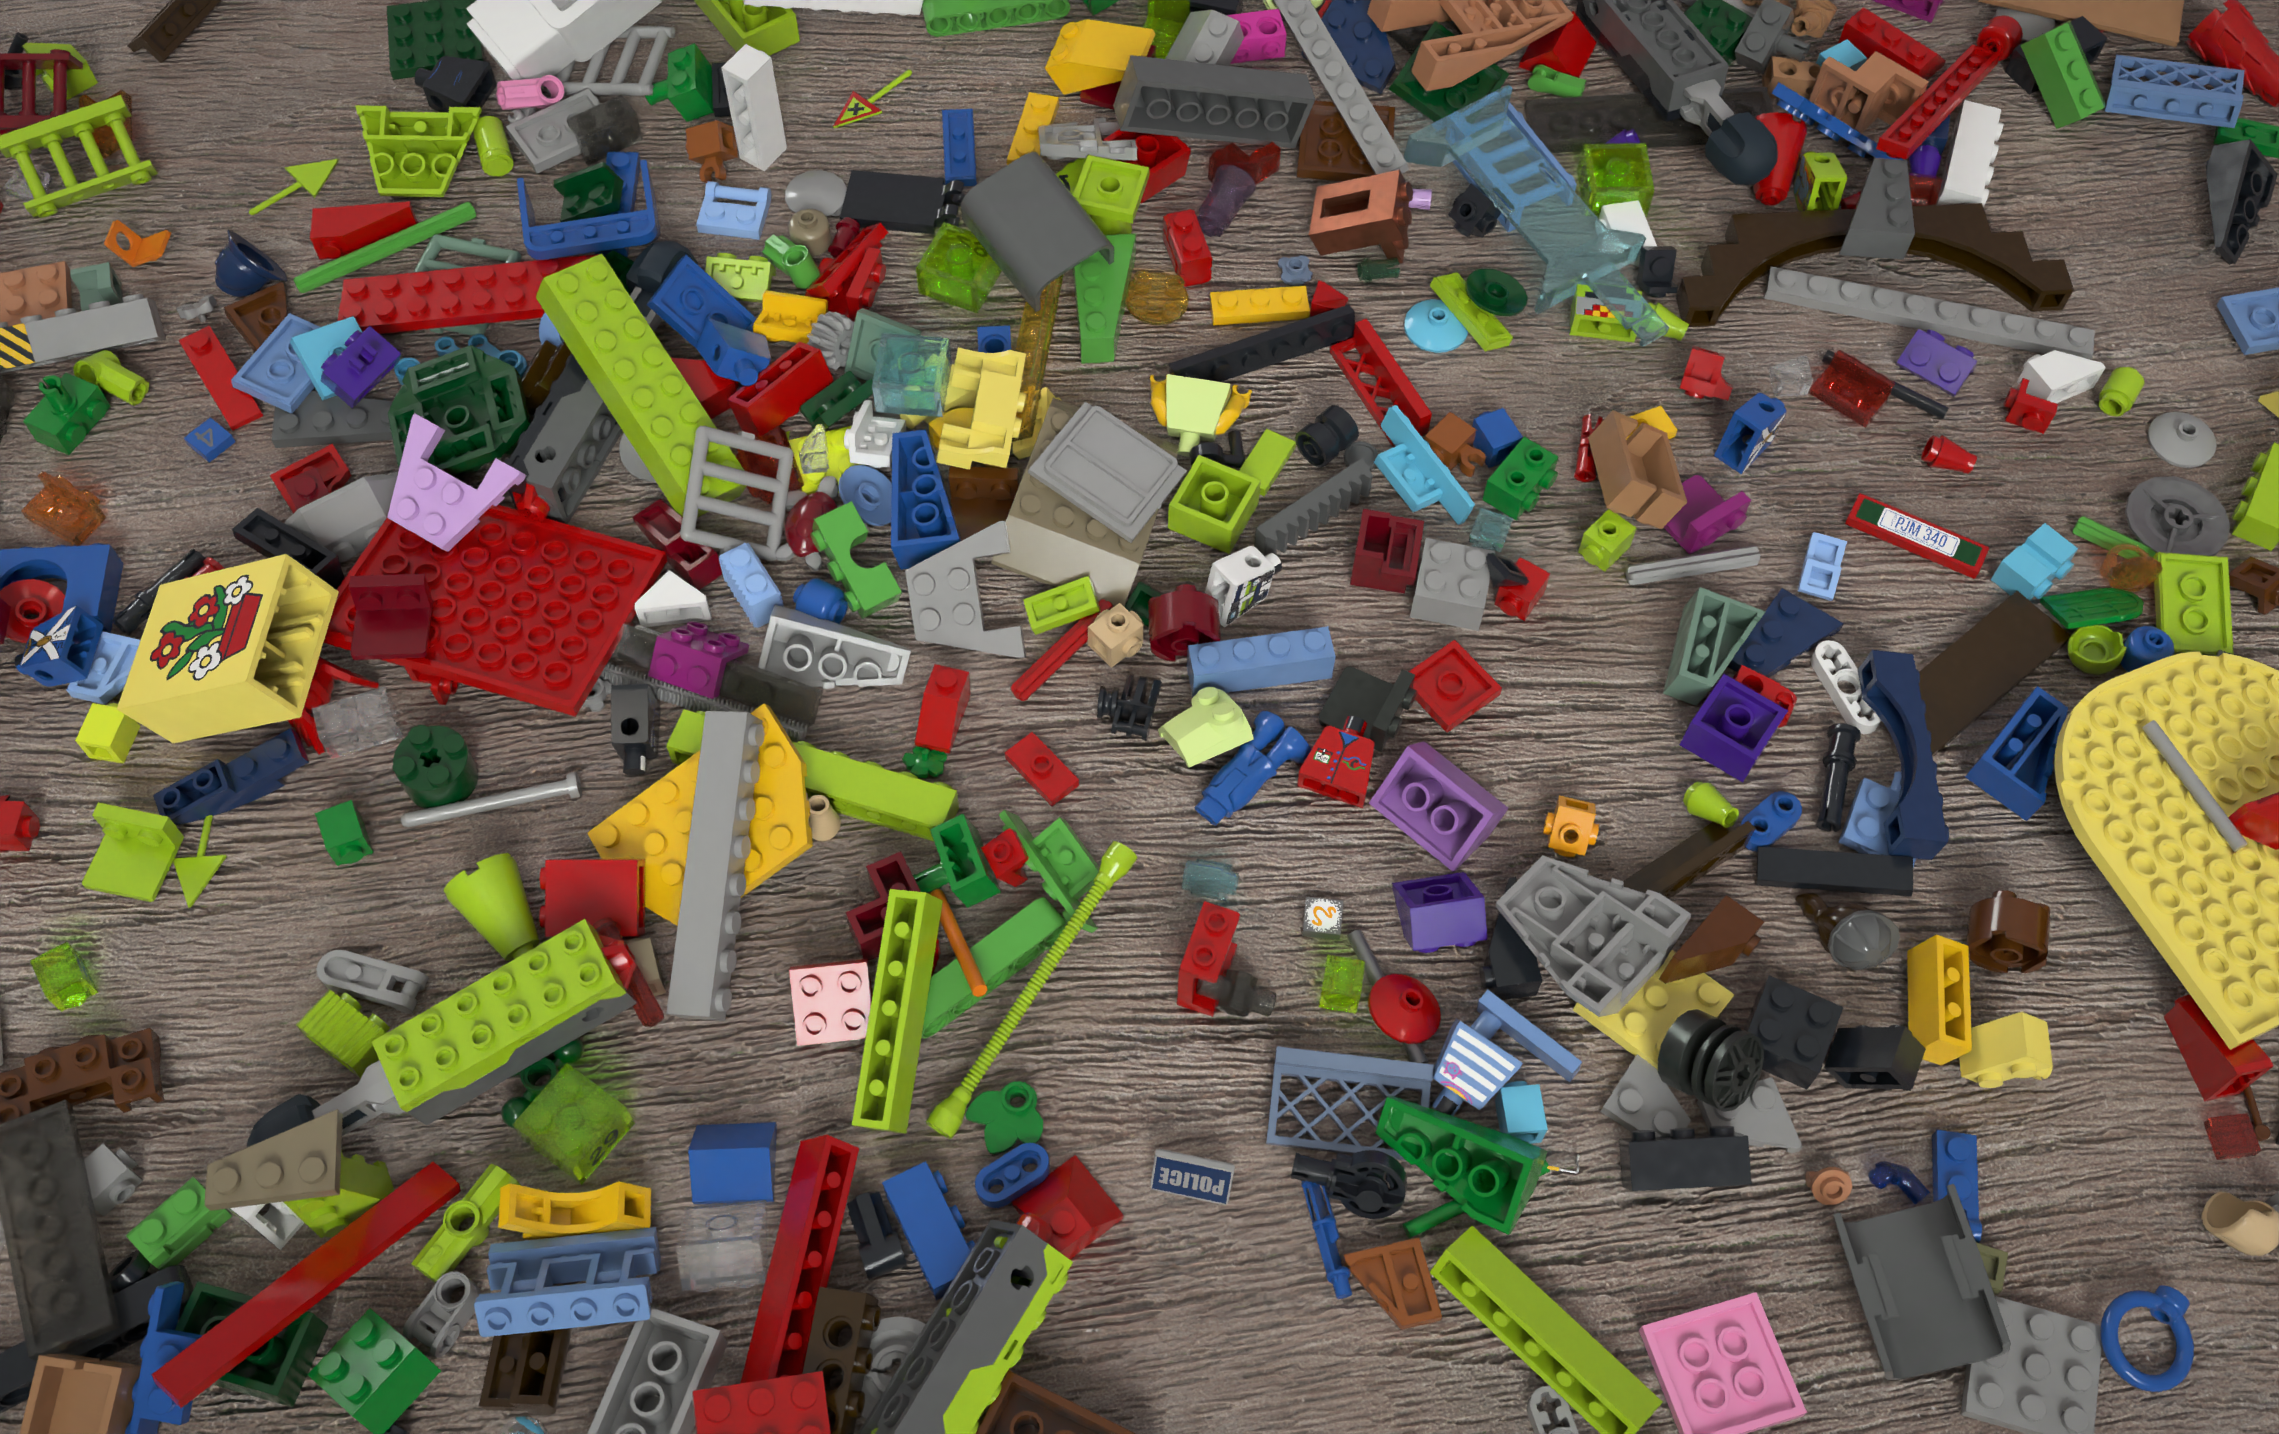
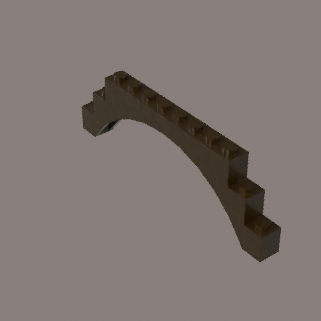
(1944, 233)

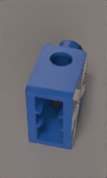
(1758, 418)
(61, 648)

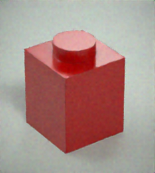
(1522, 599)
(17, 826)

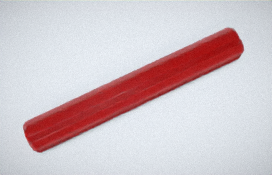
(1055, 656)

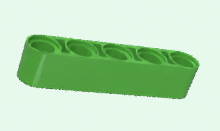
(966, 16)
(997, 958)

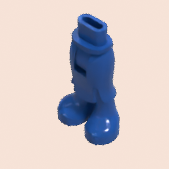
(1249, 768)

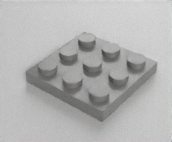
(2043, 1380)

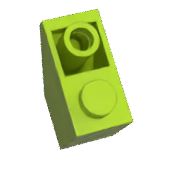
(77, 79)

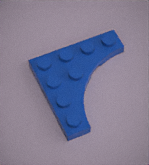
(1827, 124)

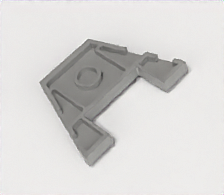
(1078, 141)
(948, 600)

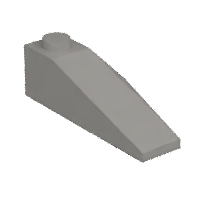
(829, 653)

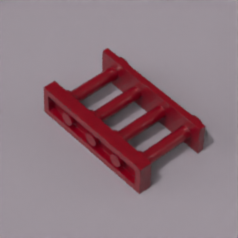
(57, 60)

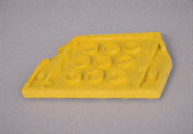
(659, 821)

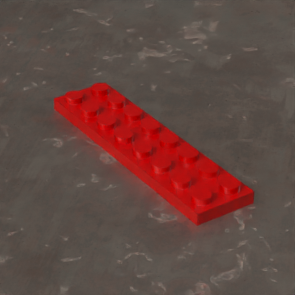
(449, 296)

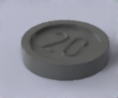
(1360, 450)

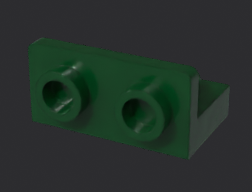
(589, 192)
(836, 400)

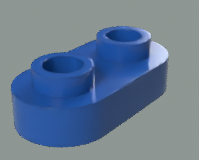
(1773, 819)
(1010, 1174)

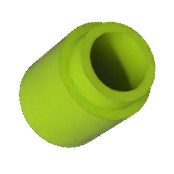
(2120, 391)

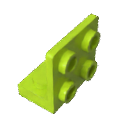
(132, 853)

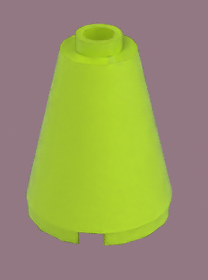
(496, 905)

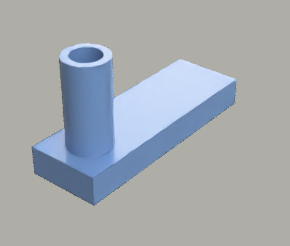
(1498, 1014)

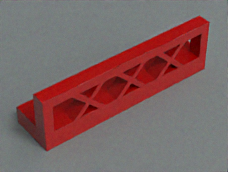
(1388, 374)

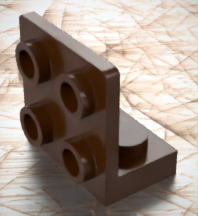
(981, 496)

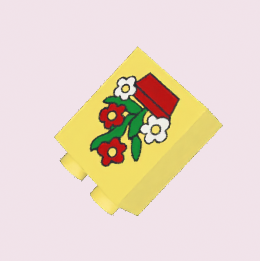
(229, 650)

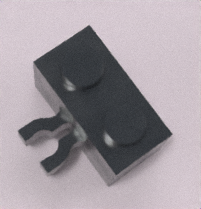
(1875, 1057)

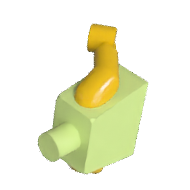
(1195, 408)

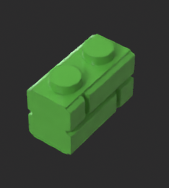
(177, 1226)

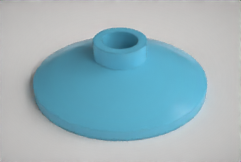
(1434, 327)

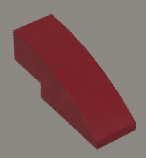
(693, 561)

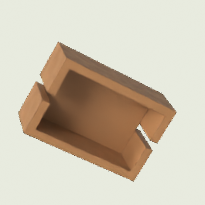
(1637, 473)
(79, 1396)

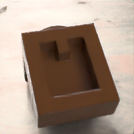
(2258, 580)

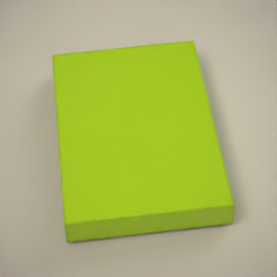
(2194, 602)

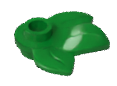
(1005, 1122)

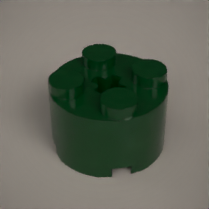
(435, 766)

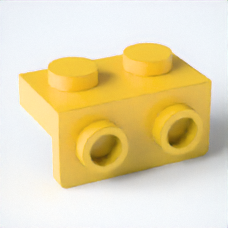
(788, 316)

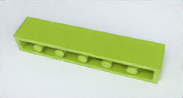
(897, 1011)
(1544, 1336)

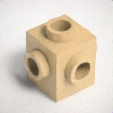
(1116, 634)

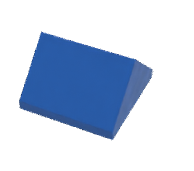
(733, 1163)

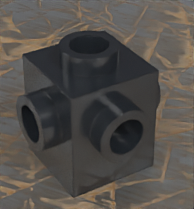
(1474, 212)

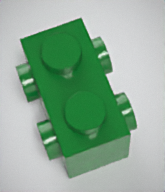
(1521, 478)

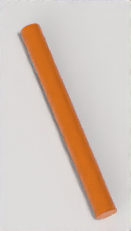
(960, 947)

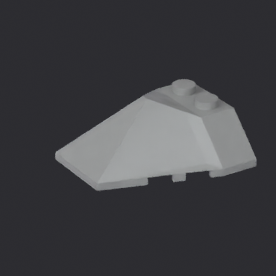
(1592, 932)

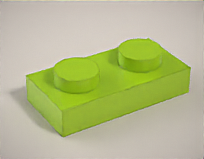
(1061, 605)

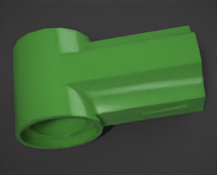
(792, 260)

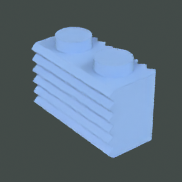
(750, 583)

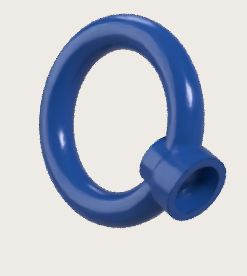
(2167, 1307)

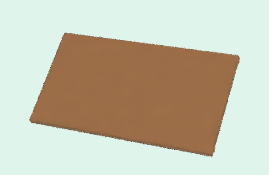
(2141, 19)

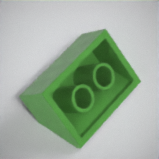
(2063, 75)

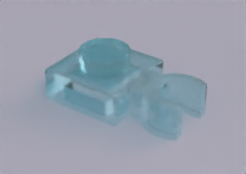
(1490, 530)

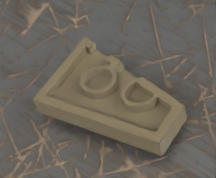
(281, 1168)

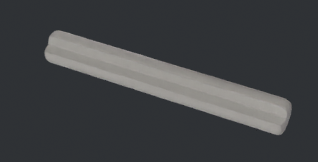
(1692, 565)

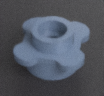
(1295, 270)

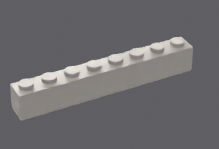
(715, 866)

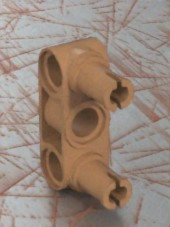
(1810, 16)

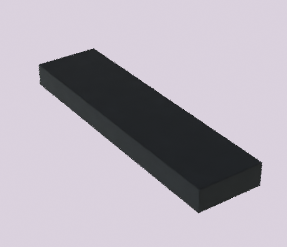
(1835, 871)

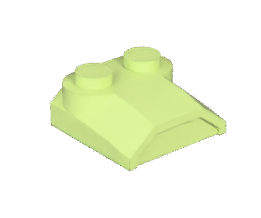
(1207, 727)

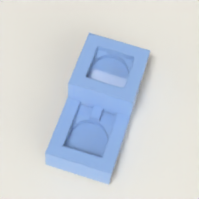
(1822, 566)

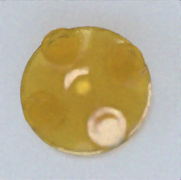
(1156, 297)

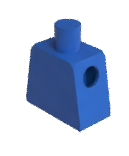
(733, 352)

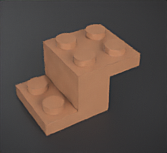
(1872, 92)

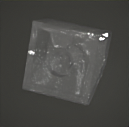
(723, 1246)

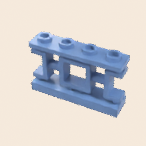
(531, 1267)

